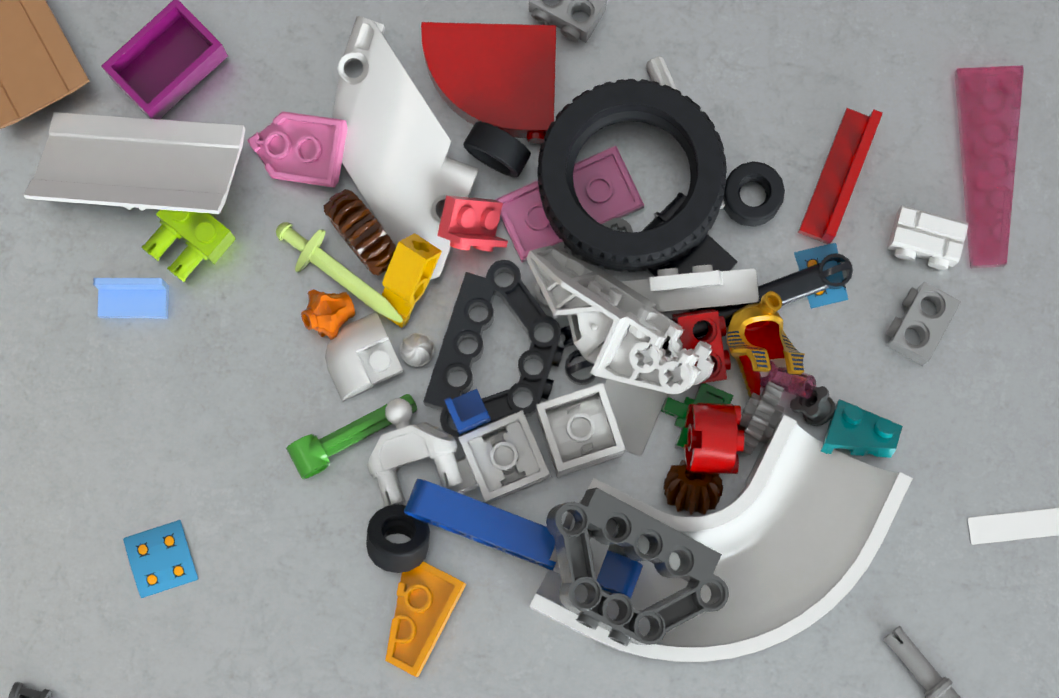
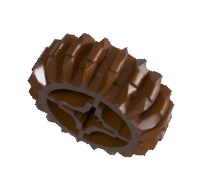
(360, 231)

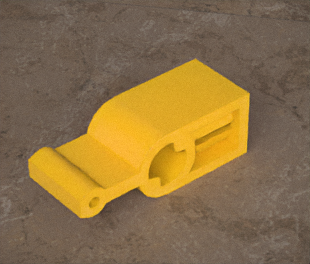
(409, 274)

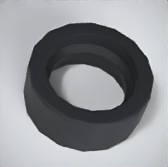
(497, 149)

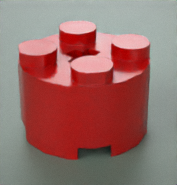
(713, 438)

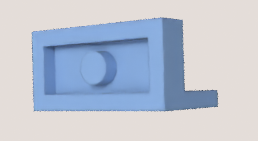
(132, 297)

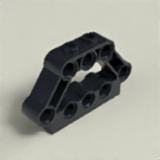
(480, 292)

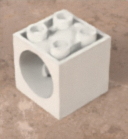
(580, 430)

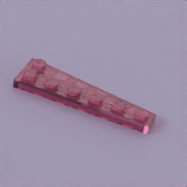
(988, 142)

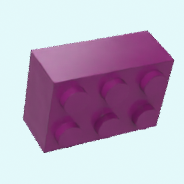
(165, 60)

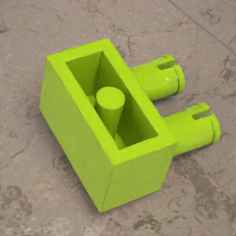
(203, 236)

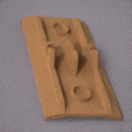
(34, 60)

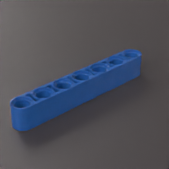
(508, 533)

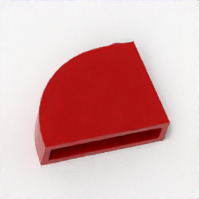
(495, 73)

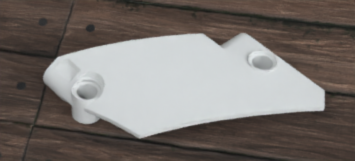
(395, 142)

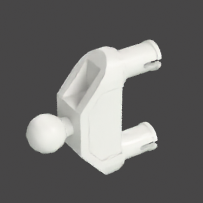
(407, 446)

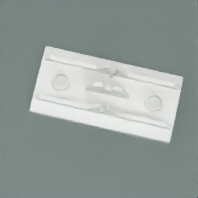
(137, 163)

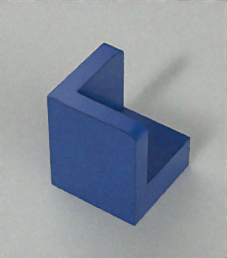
(467, 411)

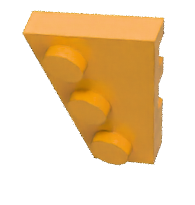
(420, 615)

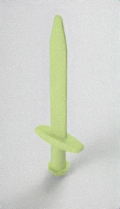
(312, 252)

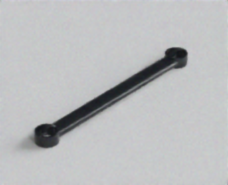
(789, 288)

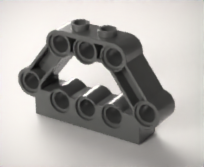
(577, 567)

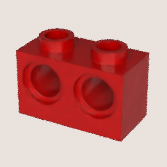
(714, 336)

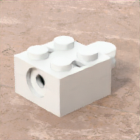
(502, 461)

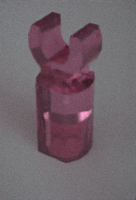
(795, 384)

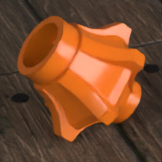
(327, 312)

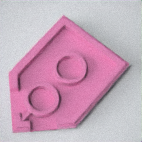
(302, 148)

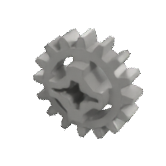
(761, 416)

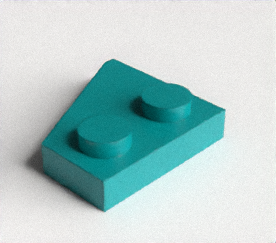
(860, 432)

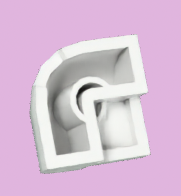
(361, 357)

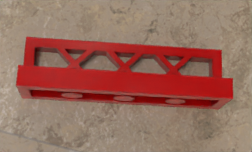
(839, 175)

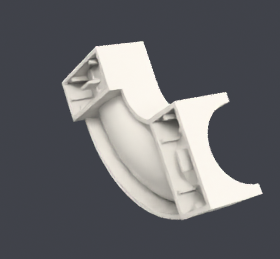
(786, 548)

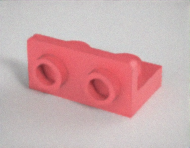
(471, 223)

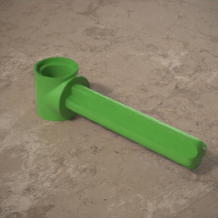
(312, 454)

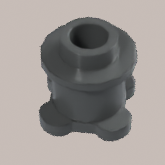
(816, 409)

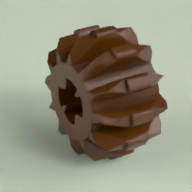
(692, 490)

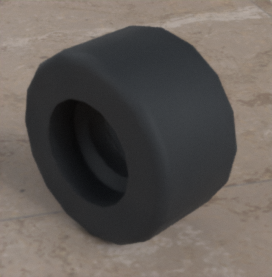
(763, 175)
(394, 556)

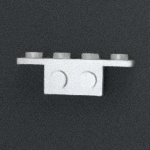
(698, 289)

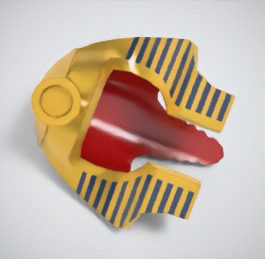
(758, 337)

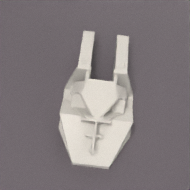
(617, 325)

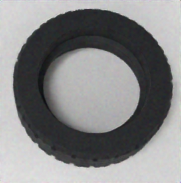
(631, 102)

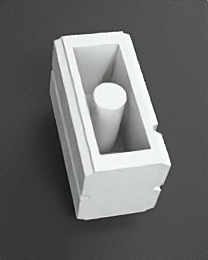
(927, 237)

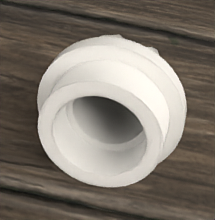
(417, 349)

